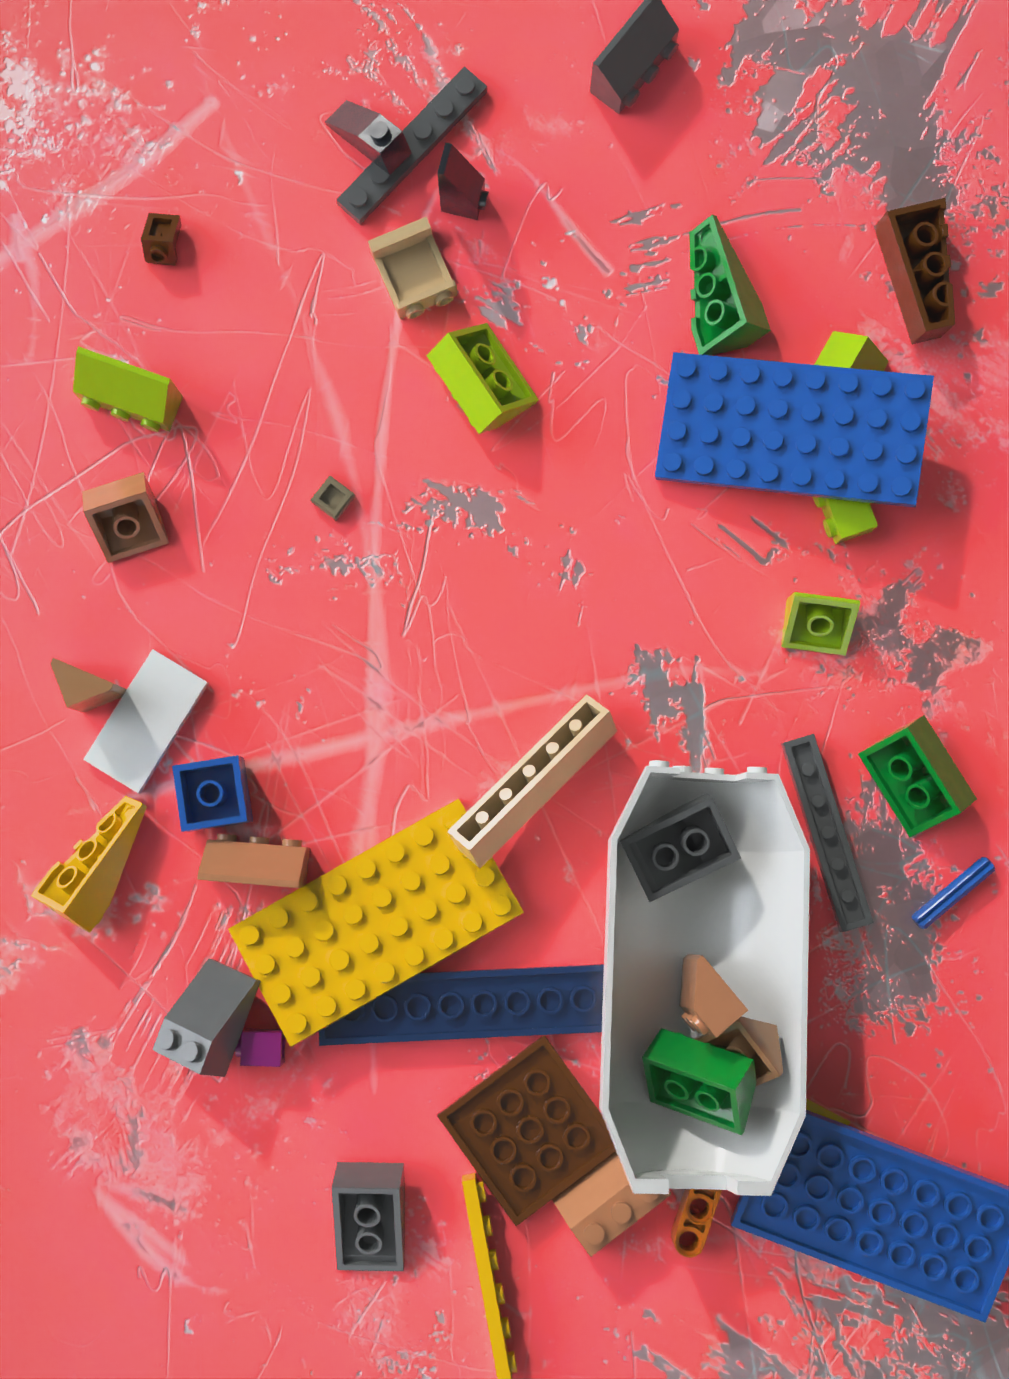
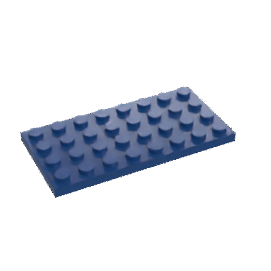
(795, 428)
(887, 1216)

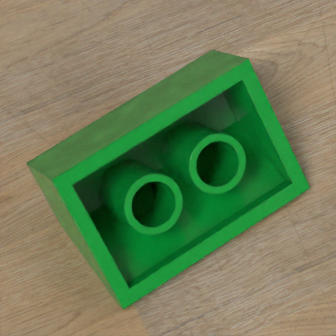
(917, 776)
(700, 1080)

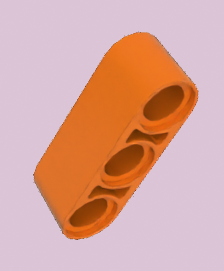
(694, 1222)

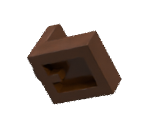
(160, 238)

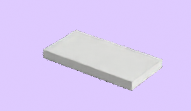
(146, 721)

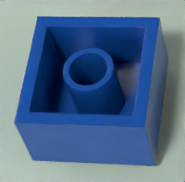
(212, 793)

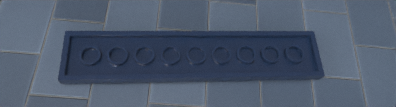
(478, 1006)

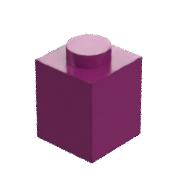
(261, 1047)

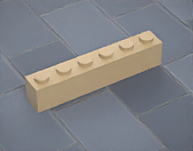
(532, 781)

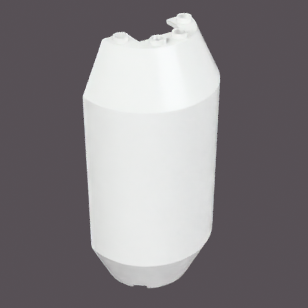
(754, 934)

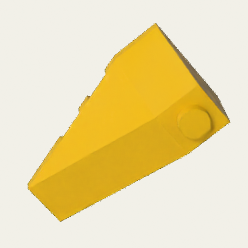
(87, 881)

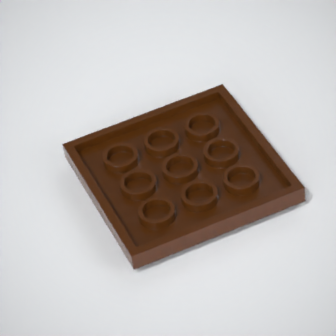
(529, 1130)

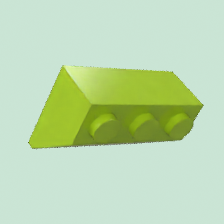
(481, 377)
(125, 390)

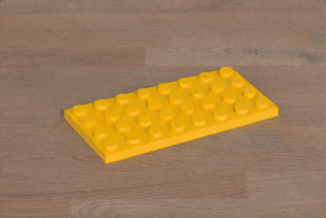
(371, 924)

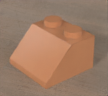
(124, 517)

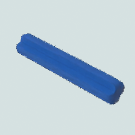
(953, 893)

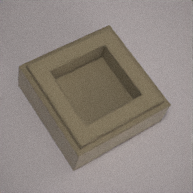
(332, 498)

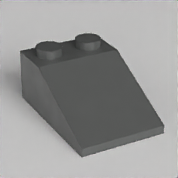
(680, 847)
(208, 1019)
(369, 1216)

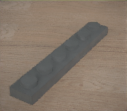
(422, 136)
(827, 833)

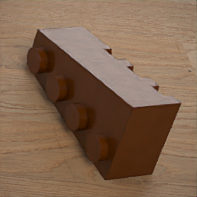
(919, 267)

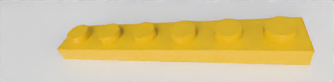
(486, 1263)

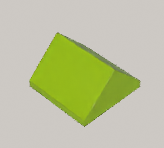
(851, 351)
(819, 623)

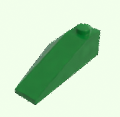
(726, 303)

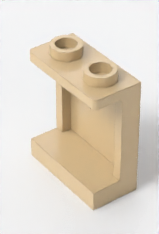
(412, 269)

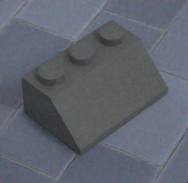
(634, 55)

